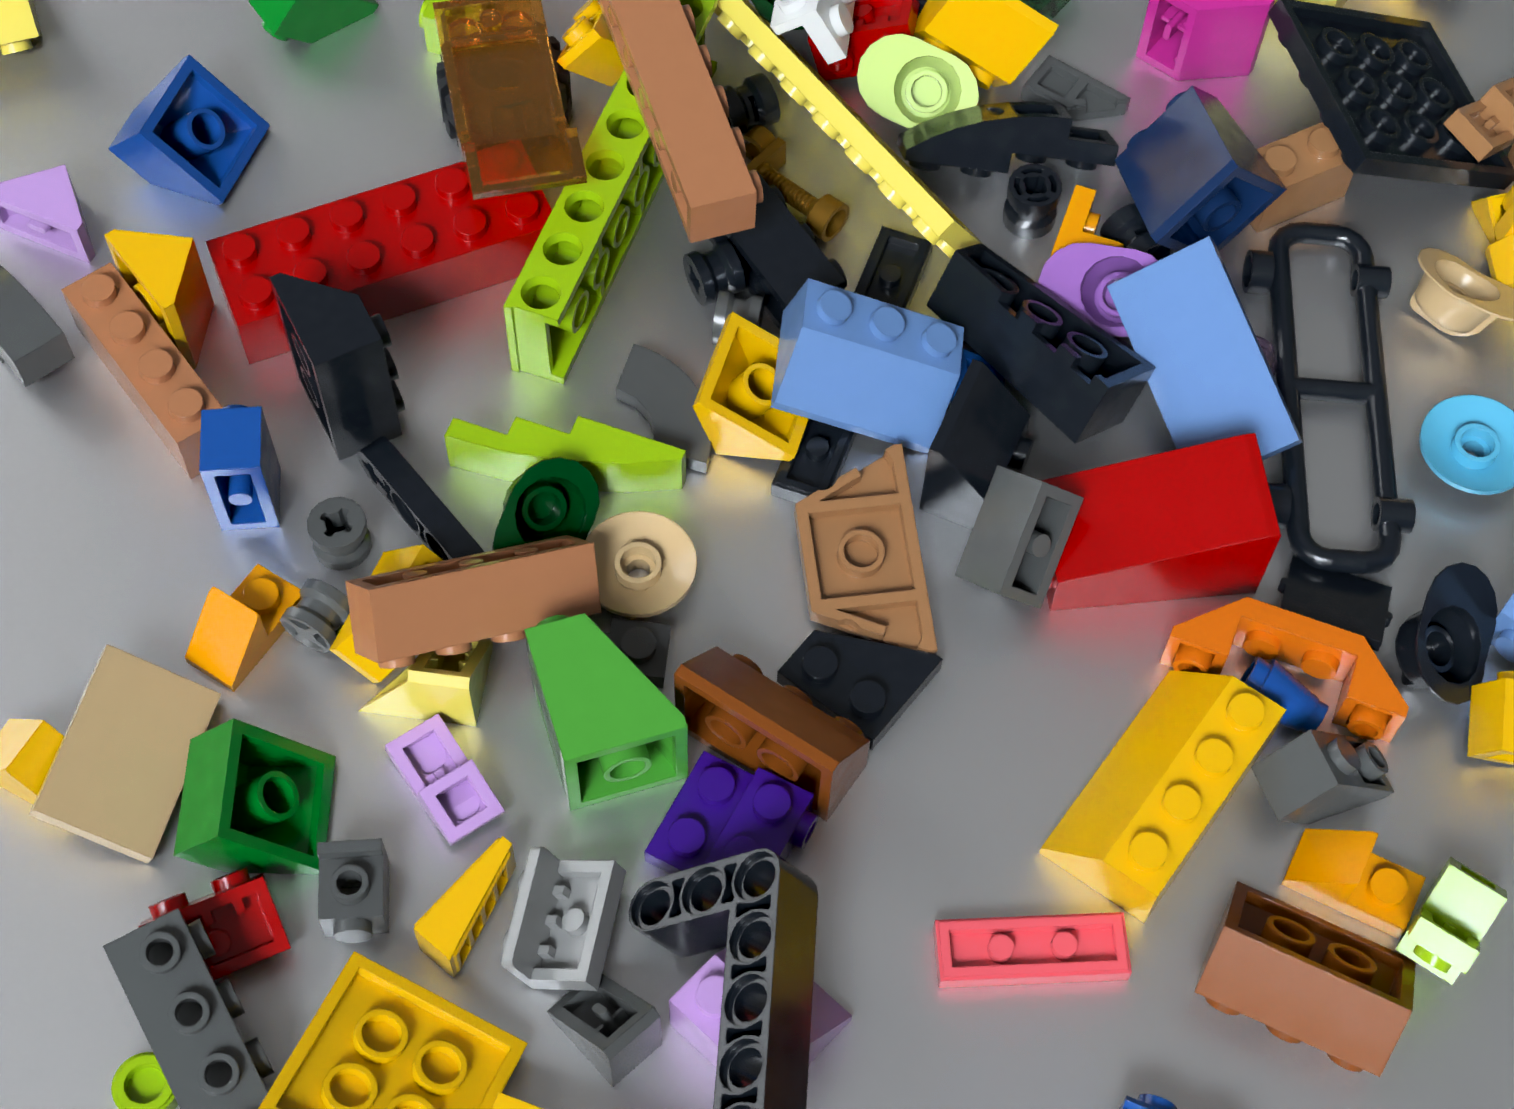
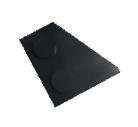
(859, 679)

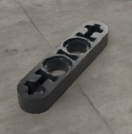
(415, 501)

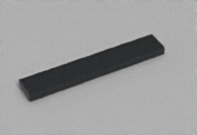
(890, 277)

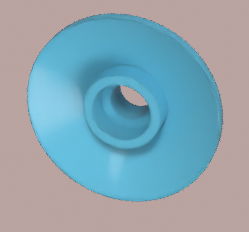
(1474, 426)

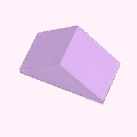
(46, 212)

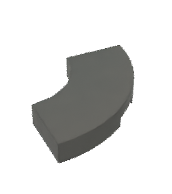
(666, 400)

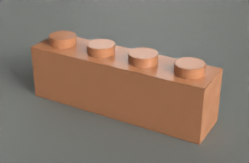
(142, 361)
(471, 599)

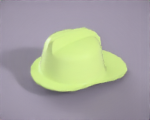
(914, 80)

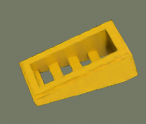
(459, 915)

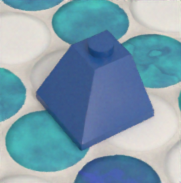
(190, 134)

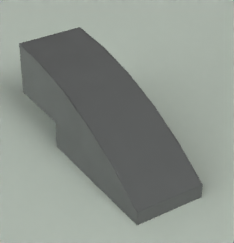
(28, 335)

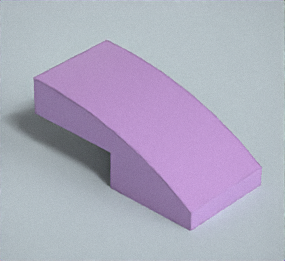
(444, 779)

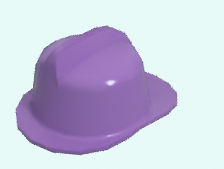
(1081, 278)

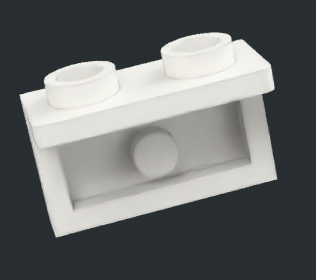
(825, 21)

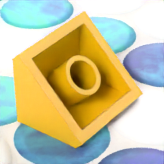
(168, 282)
(738, 395)

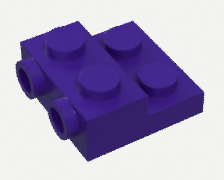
(728, 814)

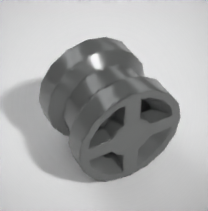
(750, 309)
(343, 548)
(316, 615)

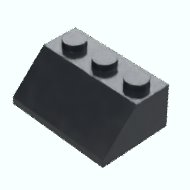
(340, 362)

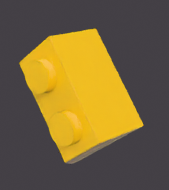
(987, 35)

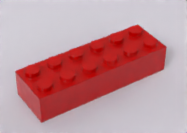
(388, 245)

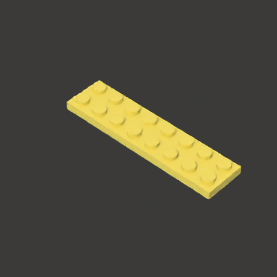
(842, 123)

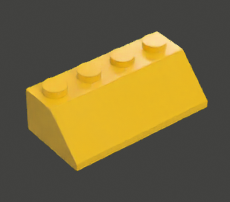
(1163, 787)

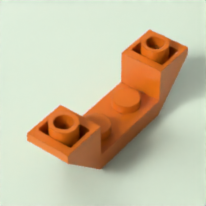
(1368, 698)

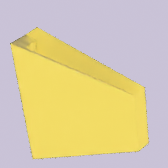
(438, 685)

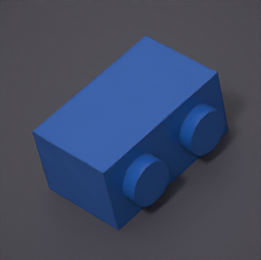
(240, 467)

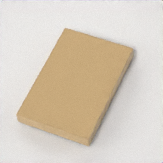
(125, 754)

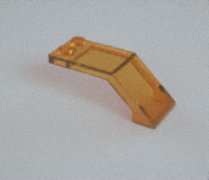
(506, 97)

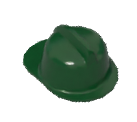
(548, 502)

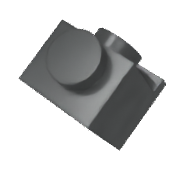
(351, 865)

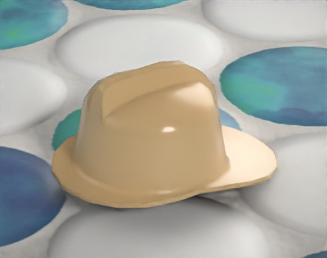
(1458, 296)

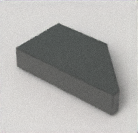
(1075, 90)

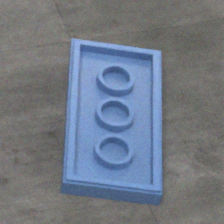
(1204, 352)

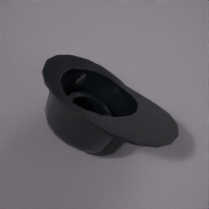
(1451, 636)

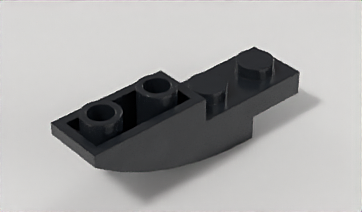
(987, 135)

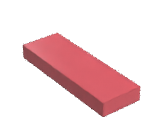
(1031, 950)

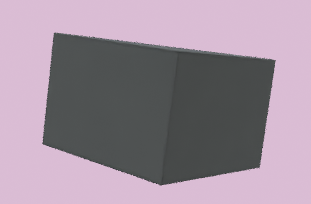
(609, 1027)

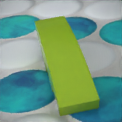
(613, 456)

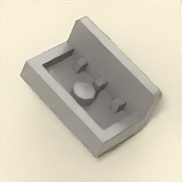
(562, 921)

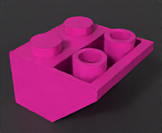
(1203, 37)

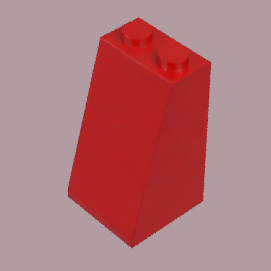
(1168, 527)

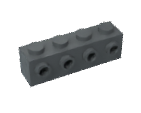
(189, 1015)

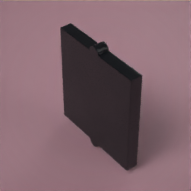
(1337, 600)

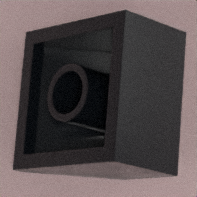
(976, 435)

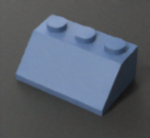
(866, 365)

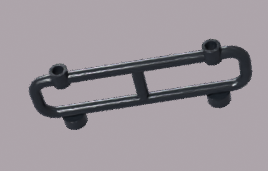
(1390, 516)

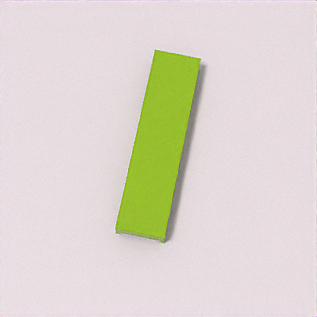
(587, 235)

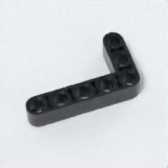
(768, 924)

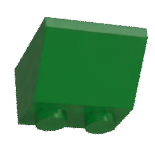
(254, 801)

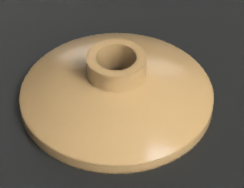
(645, 543)

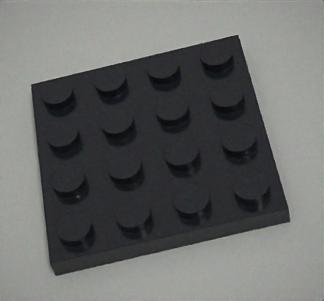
(1385, 93)

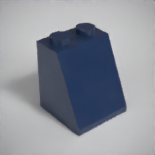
(1196, 174)

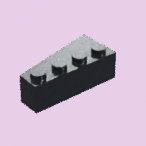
(1040, 343)

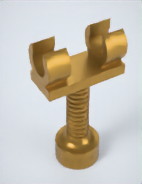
(767, 156)

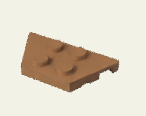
(866, 556)

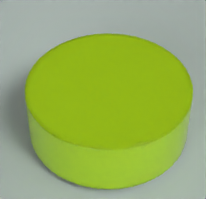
(142, 1084)

